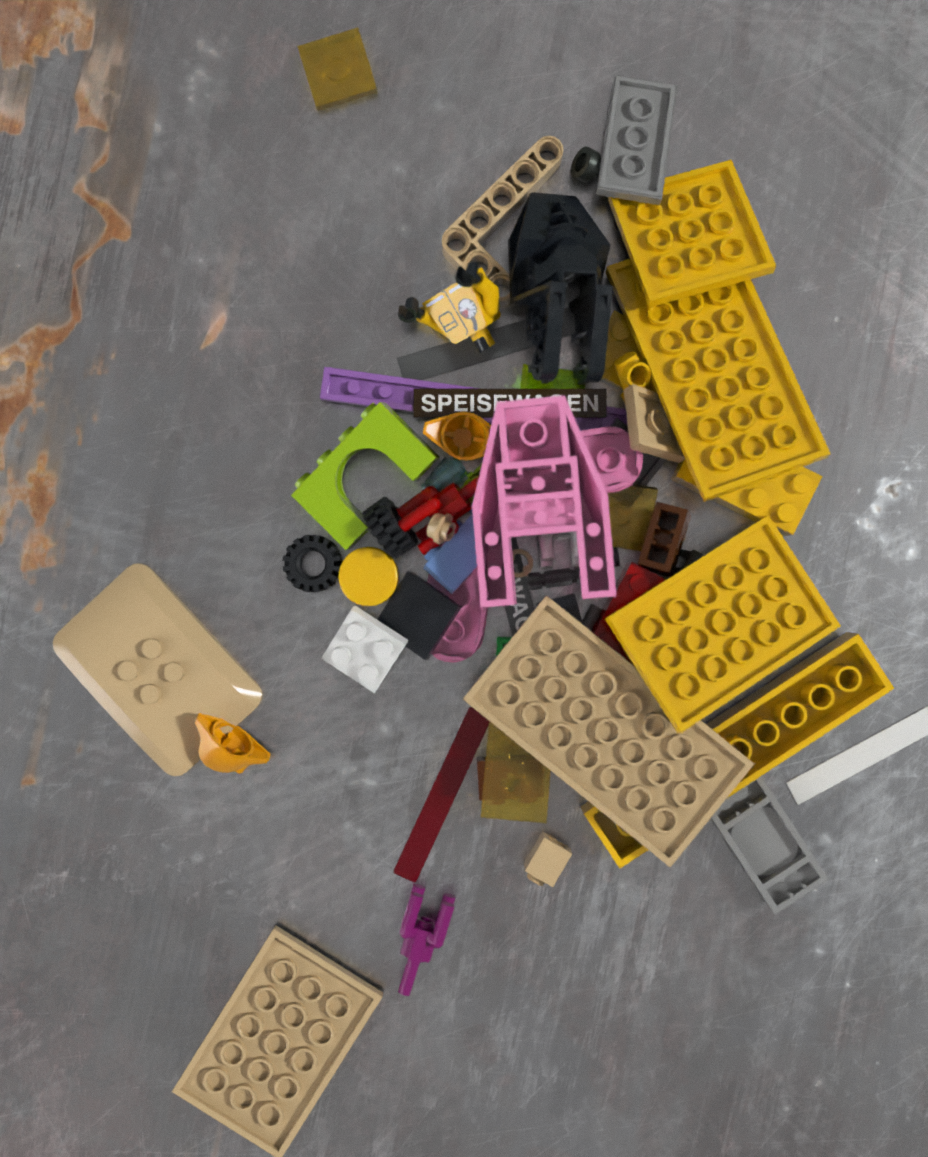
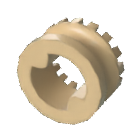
(526, 569)

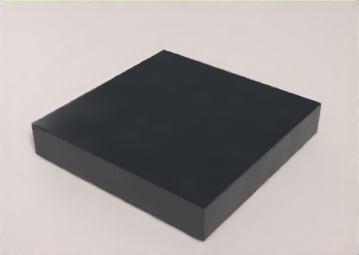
(419, 614)

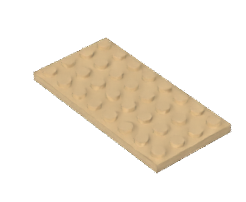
(605, 733)

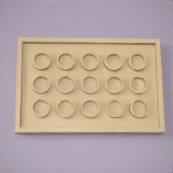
(278, 1042)

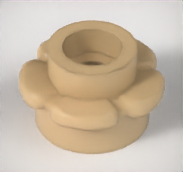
(439, 526)

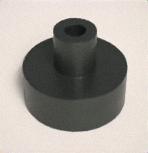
(586, 164)

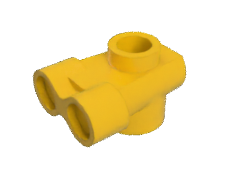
(633, 371)

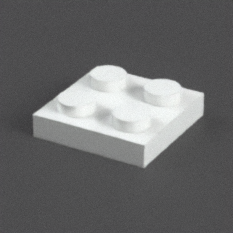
(364, 649)

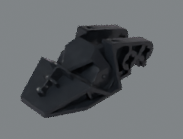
(554, 245)

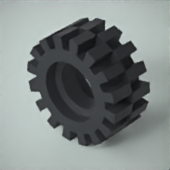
(383, 522)
(293, 559)

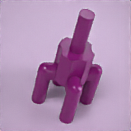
(422, 934)

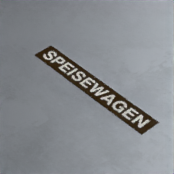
(482, 402)

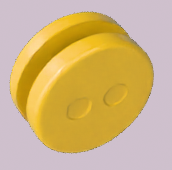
(368, 576)

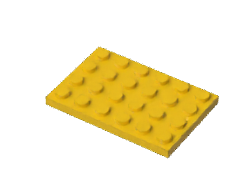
(722, 623)

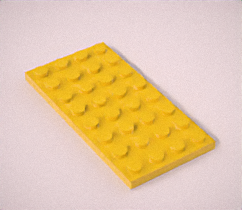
(722, 383)

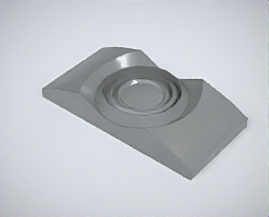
(768, 846)

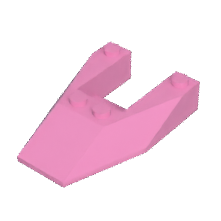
(539, 483)

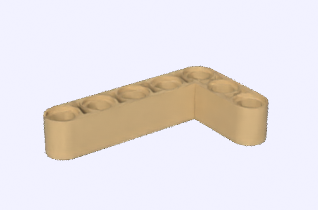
(496, 215)

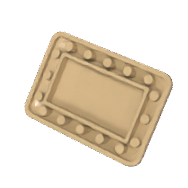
(155, 667)

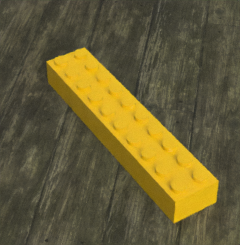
(780, 720)

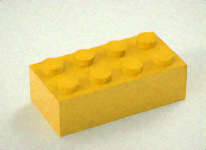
(780, 497)

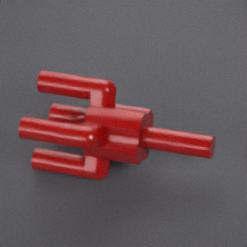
(429, 502)

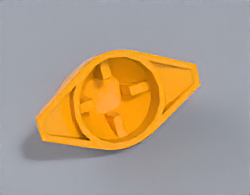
(459, 435)
(227, 751)

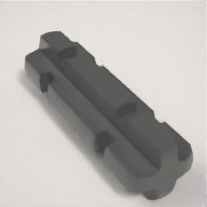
(553, 578)

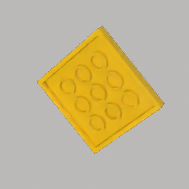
(696, 237)

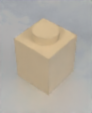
(547, 860)

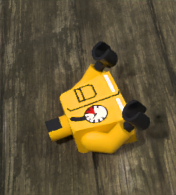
(459, 309)

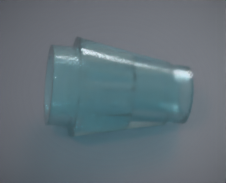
(445, 473)

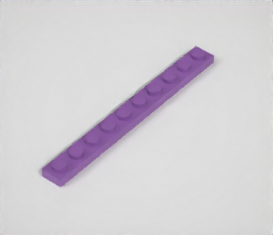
(398, 393)

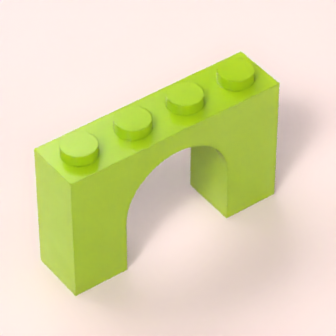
(323, 490)

